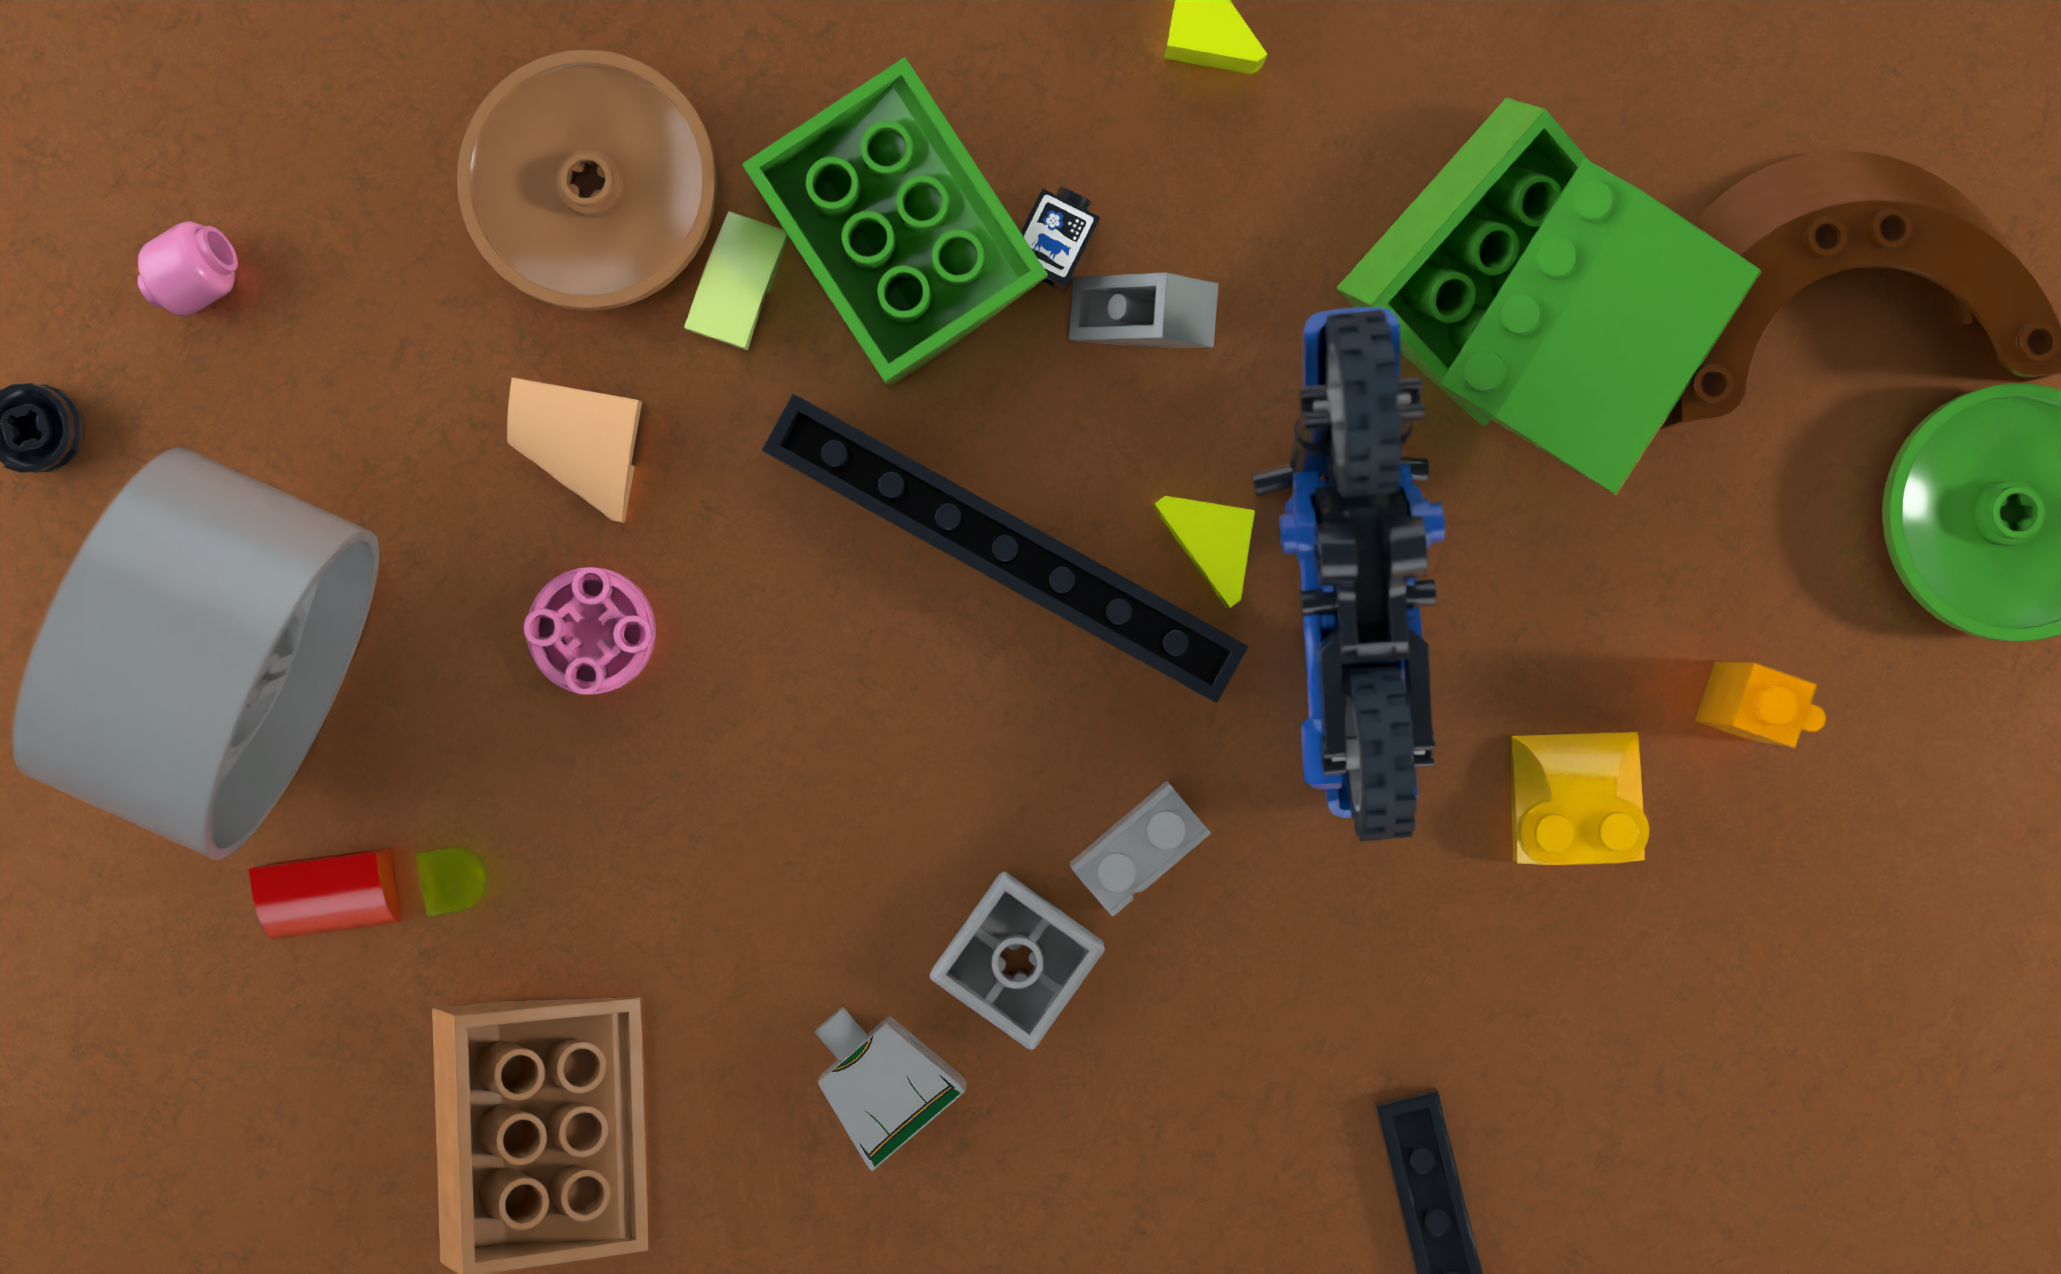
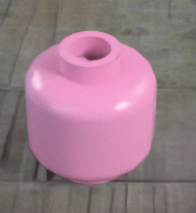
(187, 268)

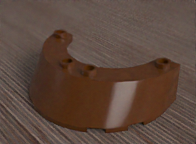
(1863, 212)

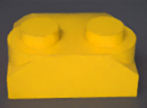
(1577, 799)

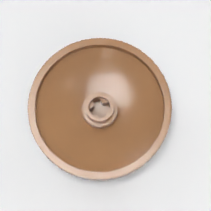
(587, 180)

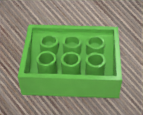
(895, 222)
(1465, 235)
(1600, 326)

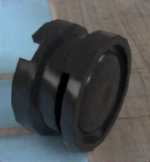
(38, 428)

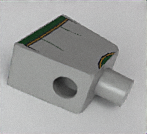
(883, 1083)

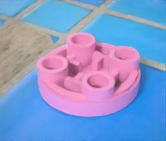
(590, 630)

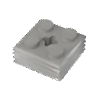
(1023, 1002)

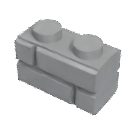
(1139, 848)

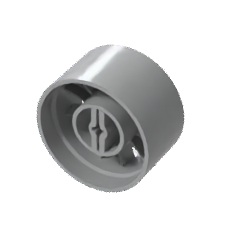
(194, 651)

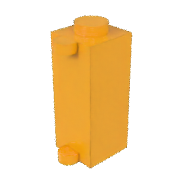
(1759, 703)

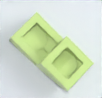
(736, 280)

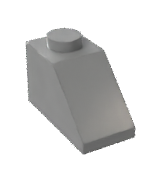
(1144, 310)

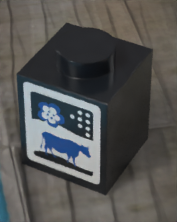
(1060, 234)

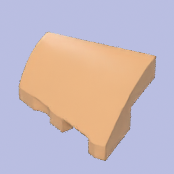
(577, 439)

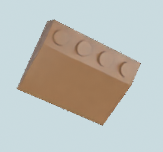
(539, 1132)

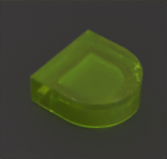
(451, 879)

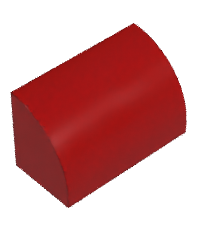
(325, 893)

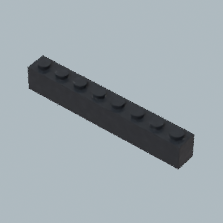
(1004, 548)

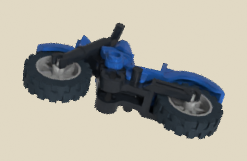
(1360, 556)

